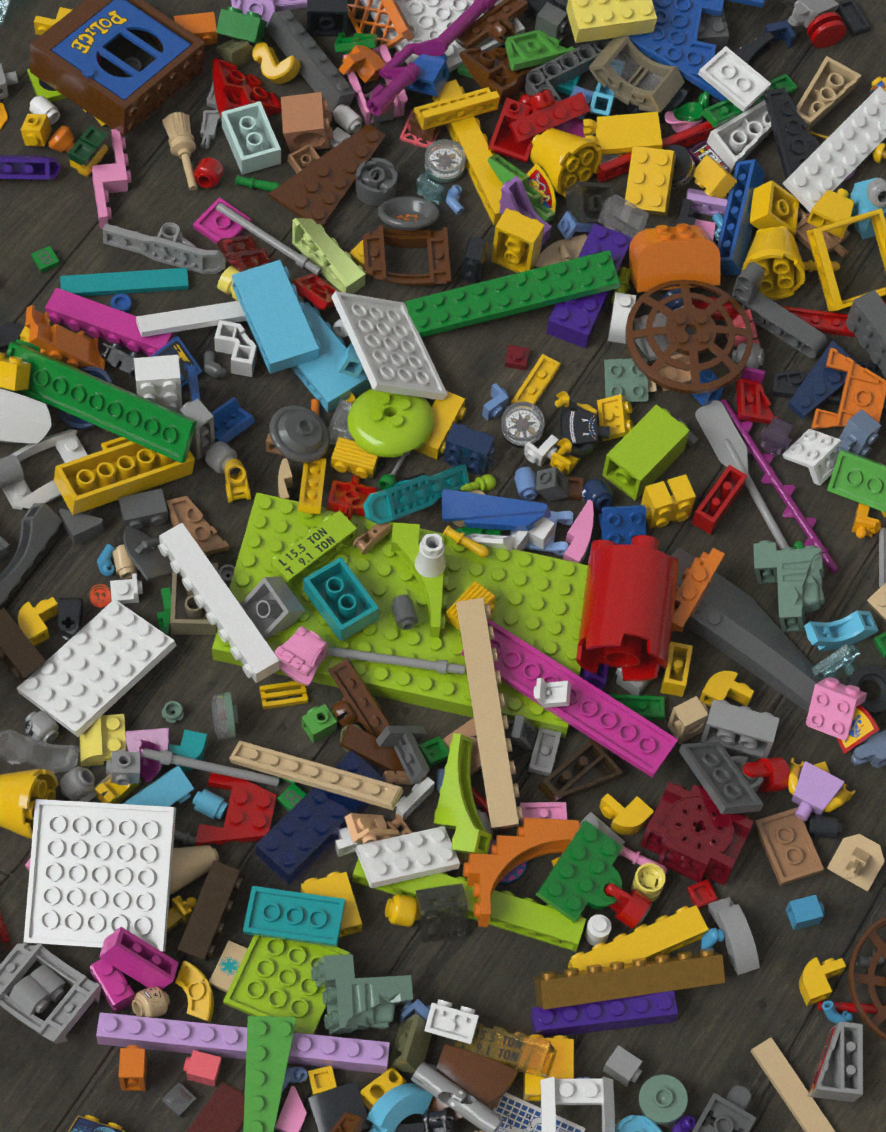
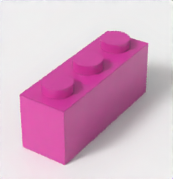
(138, 959)

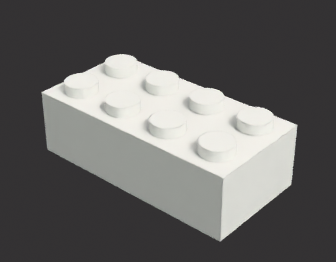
(159, 380)

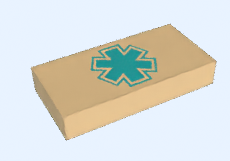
(227, 966)

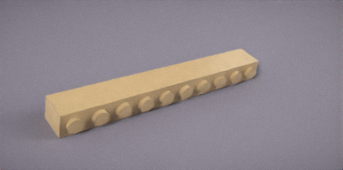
(488, 715)

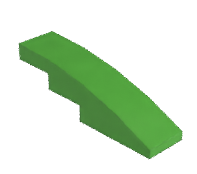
(506, 171)

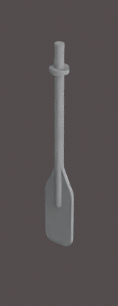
(733, 451)

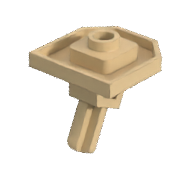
(857, 860)

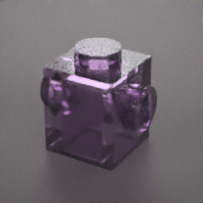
(776, 436)

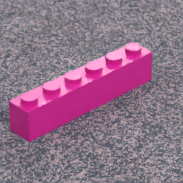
(102, 322)

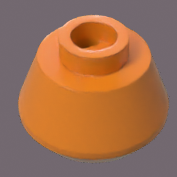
(62, 139)

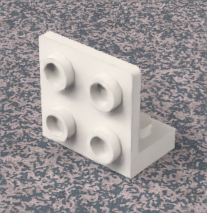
(816, 452)
(451, 1022)

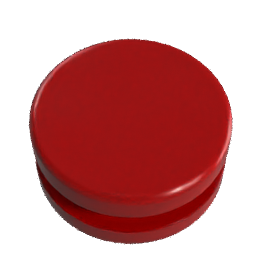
(826, 30)

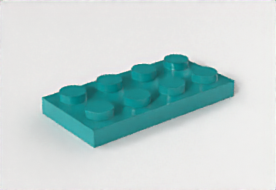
(294, 916)

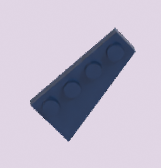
(818, 385)

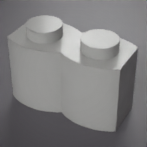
(38, 990)

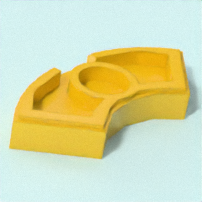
(198, 991)

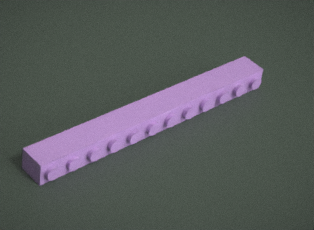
(232, 1042)

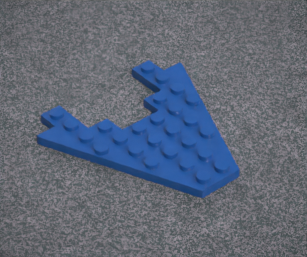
(676, 34)

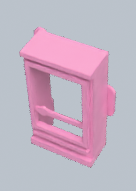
(399, 101)

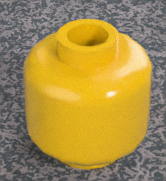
(402, 910)

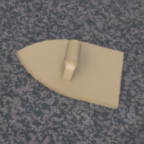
(561, 251)

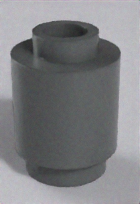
(404, 612)

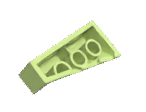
(325, 252)

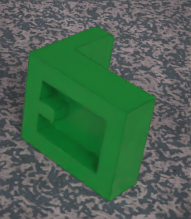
(434, 751)

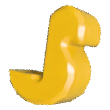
(270, 66)

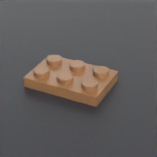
(788, 847)

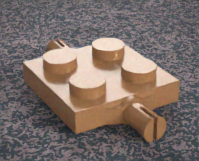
(832, 241)

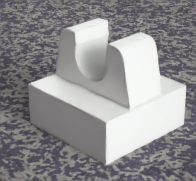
(344, 844)

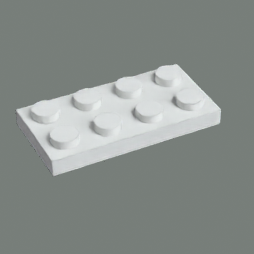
(407, 857)

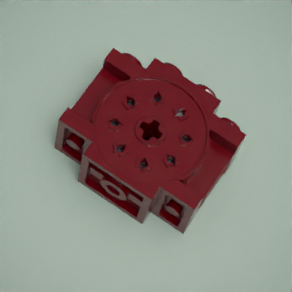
(695, 835)

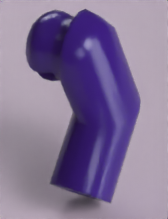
(685, 1124)

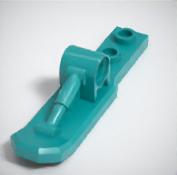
(412, 495)

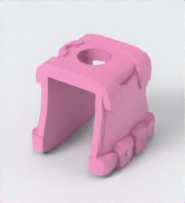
(302, 655)

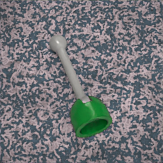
(388, 480)

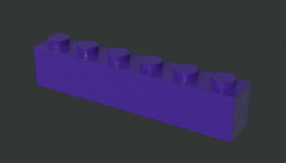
(605, 1015)

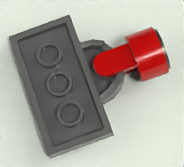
(734, 780)

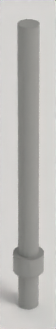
(301, 260)
(440, 666)
(166, 757)

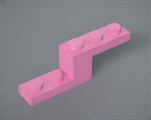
(110, 178)

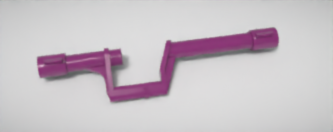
(404, 76)

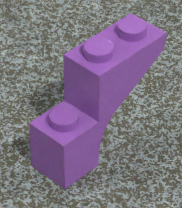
(516, 198)

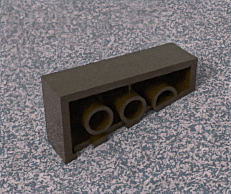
(211, 911)

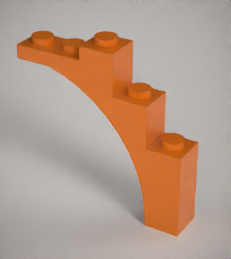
(533, 839)

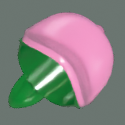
(688, 114)

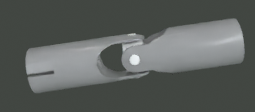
(441, 1087)

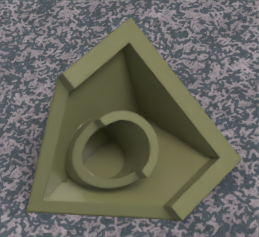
(236, 52)

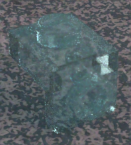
(428, 189)

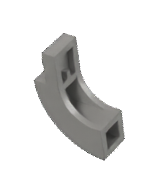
(738, 936)

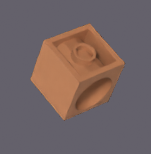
(306, 121)

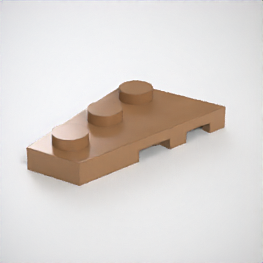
(184, 511)

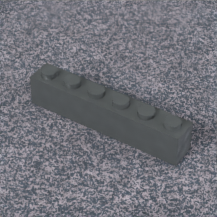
(315, 65)

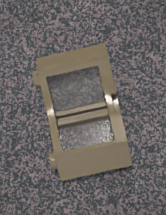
(635, 76)

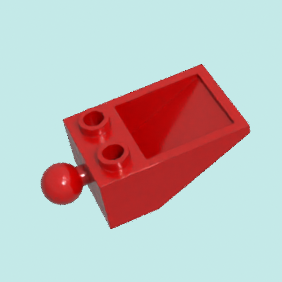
(503, 139)

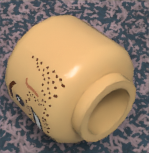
(150, 1003)

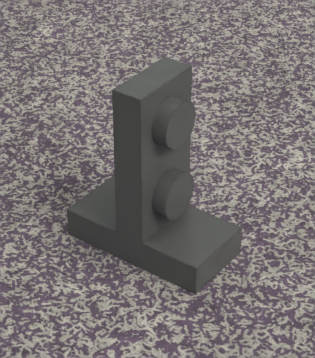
(522, 732)
(405, 742)

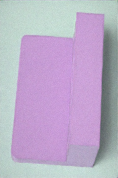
(706, 204)

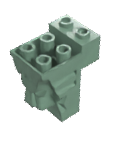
(797, 577)
(358, 1001)

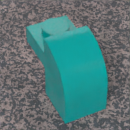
(192, 746)

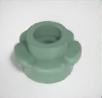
(173, 706)

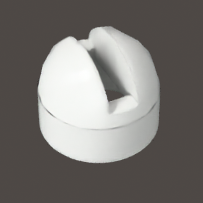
(340, 332)

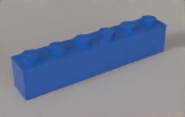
(736, 225)

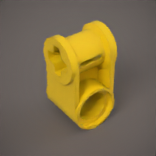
(236, 485)

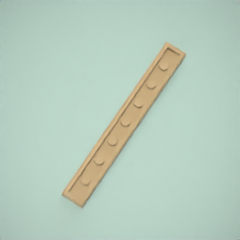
(316, 775)

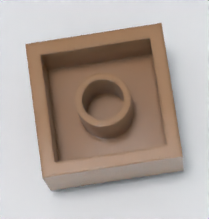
(302, 158)

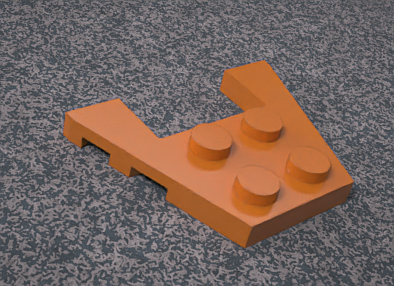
(860, 391)

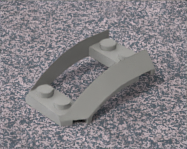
(70, 1007)

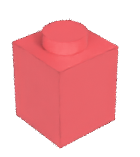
(203, 1068)

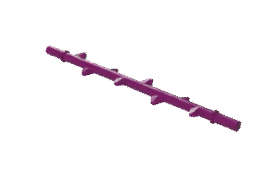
(784, 491)

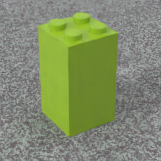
(645, 452)

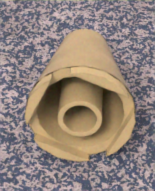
(190, 864)

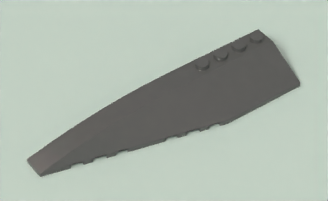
(750, 637)

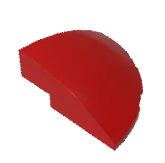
(235, 89)

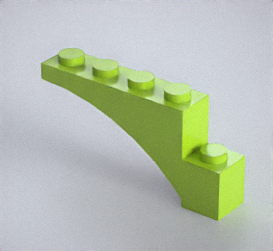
(406, 545)
(456, 801)

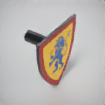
(862, 728)

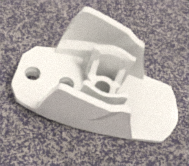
(22, 418)

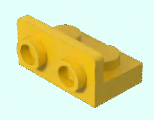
(616, 414)

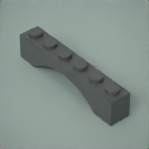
(36, 530)

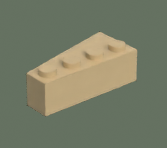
(826, 90)

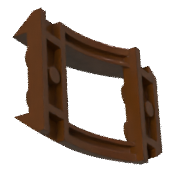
(438, 255)

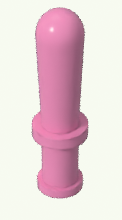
(639, 859)

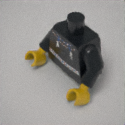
(578, 428)

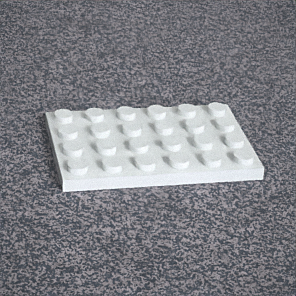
(389, 346)
(96, 667)

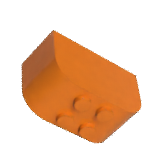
(671, 255)

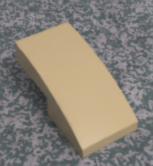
(284, 479)

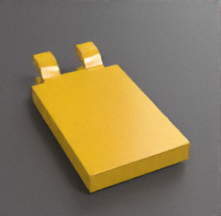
(622, 132)

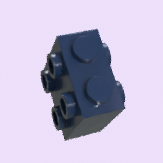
(469, 449)

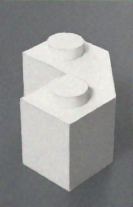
(232, 339)

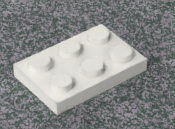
(734, 79)

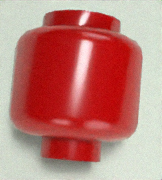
(208, 172)

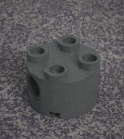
(376, 181)

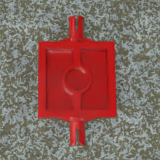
(349, 497)

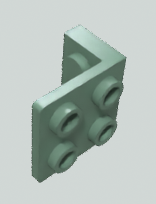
(625, 379)

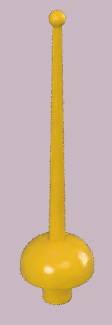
(878, 153)

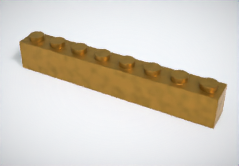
(629, 979)

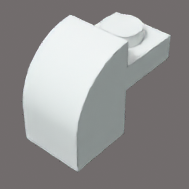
(621, 308)
(539, 535)

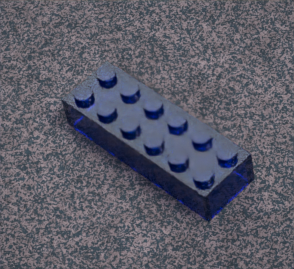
(311, 825)

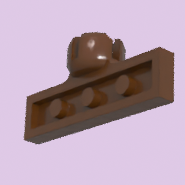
(493, 24)
(357, 700)

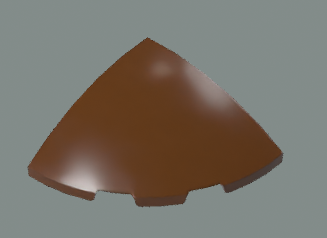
(494, 71)
(473, 1074)

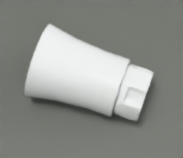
(430, 558)

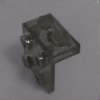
(443, 912)

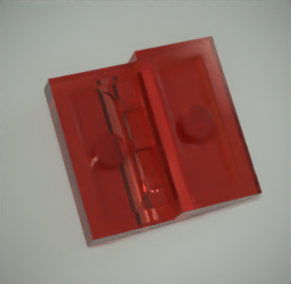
(242, 252)

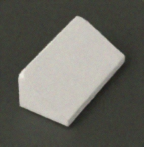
(493, 541)

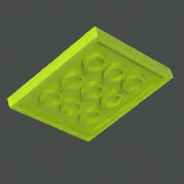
(278, 981)

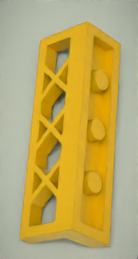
(456, 108)

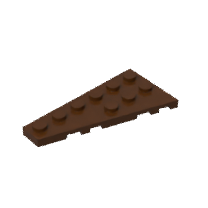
(324, 183)

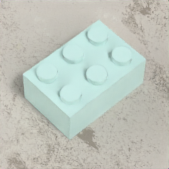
(251, 137)

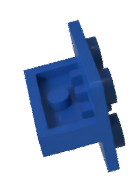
(622, 523)

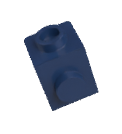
(782, 31)

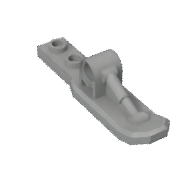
(166, 247)

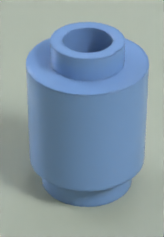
(526, 483)

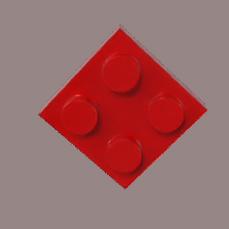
(315, 290)

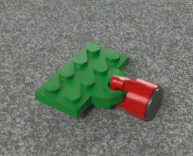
(587, 878)

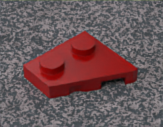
(752, 402)

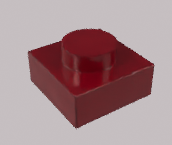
(517, 357)

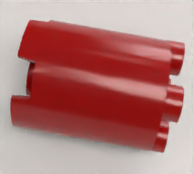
(628, 608)

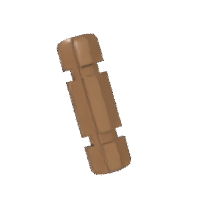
(399, 777)

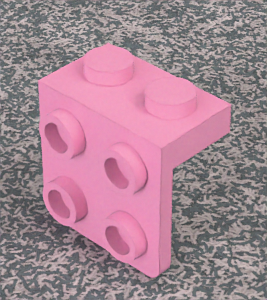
(834, 707)

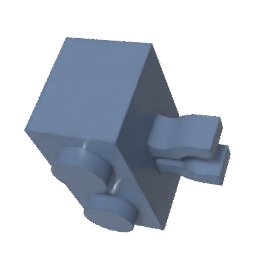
(859, 434)

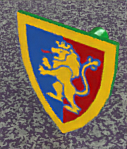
(540, 182)

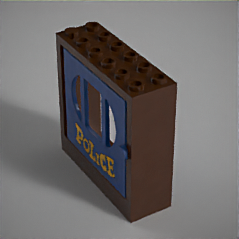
(68, 60)

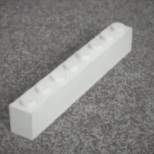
(219, 603)

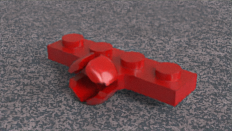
(548, 114)

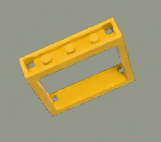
(823, 261)

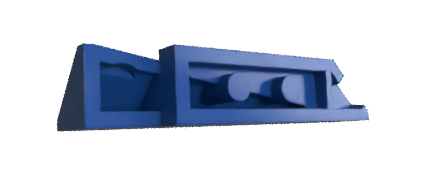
(491, 511)

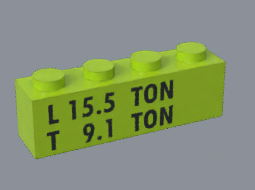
(314, 549)

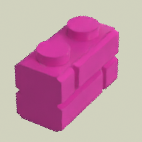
(113, 985)

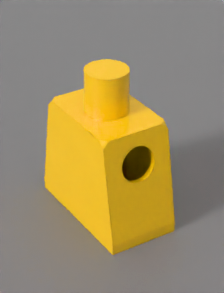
(830, 209)

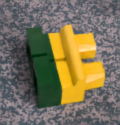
(88, 150)

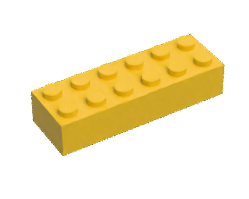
(115, 474)

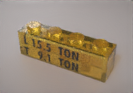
(512, 1050)

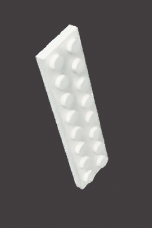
(840, 151)

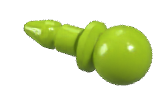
(484, 483)

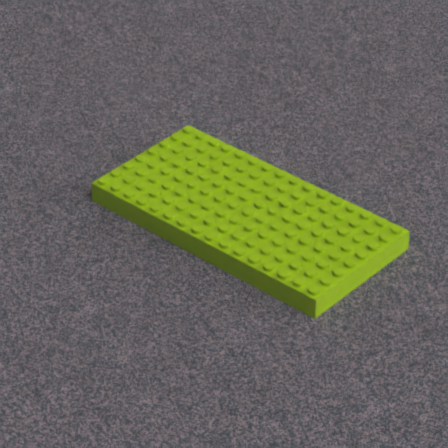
(534, 600)

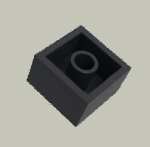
(327, 17)

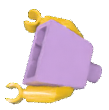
(815, 790)

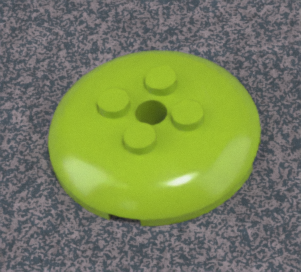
(387, 435)

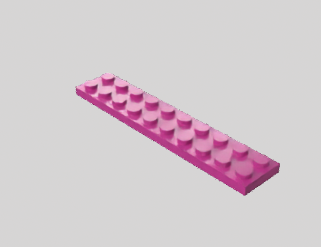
(589, 707)

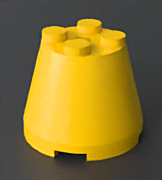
(565, 157)
(780, 259)
(18, 798)

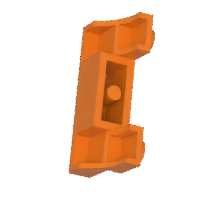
(62, 343)
(695, 585)

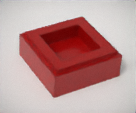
(702, 894)

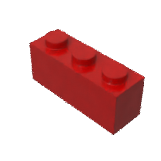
(719, 499)

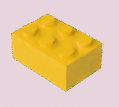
(650, 179)
(517, 241)

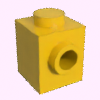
(36, 130)

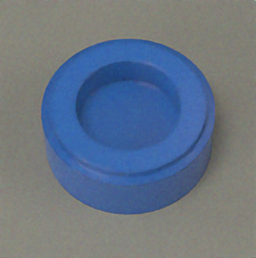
(121, 302)

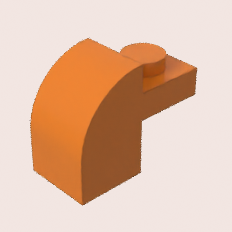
(363, 62)

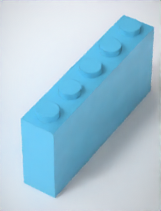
(275, 316)
(322, 374)

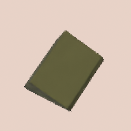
(410, 1045)

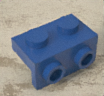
(230, 420)

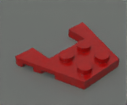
(247, 814)

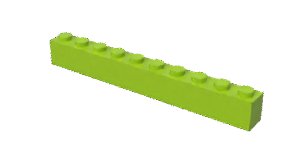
(507, 911)

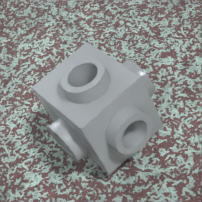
(124, 767)

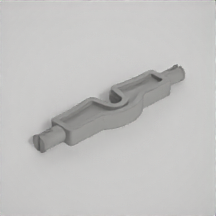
(210, 120)

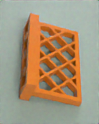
(395, 15)

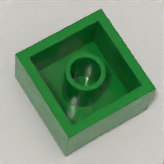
(240, 26)

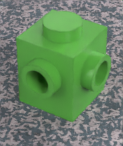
(319, 723)

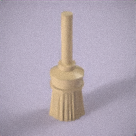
(181, 142)

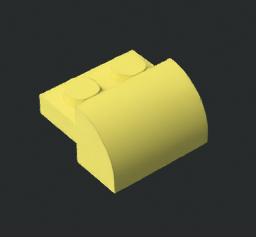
(102, 739)

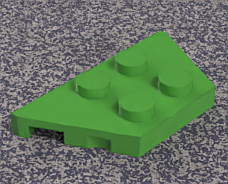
(533, 49)

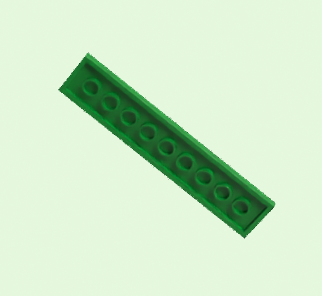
(513, 294)
(106, 404)

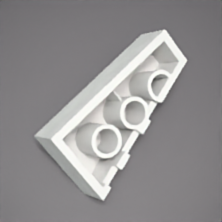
(740, 135)

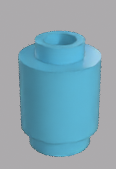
(210, 804)

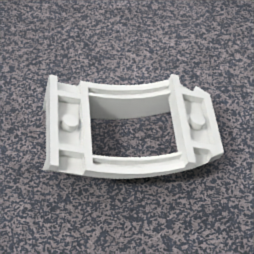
(69, 449)
(576, 1093)

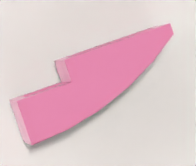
(579, 535)

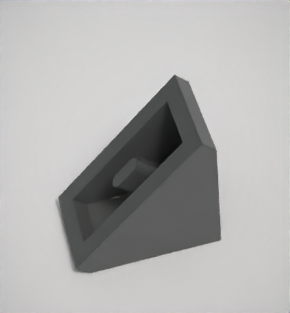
(81, 526)

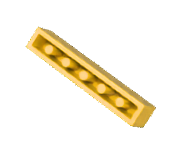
(647, 941)

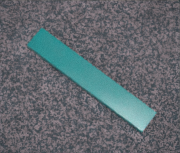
(126, 282)

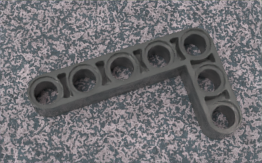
(560, 68)
(773, 316)

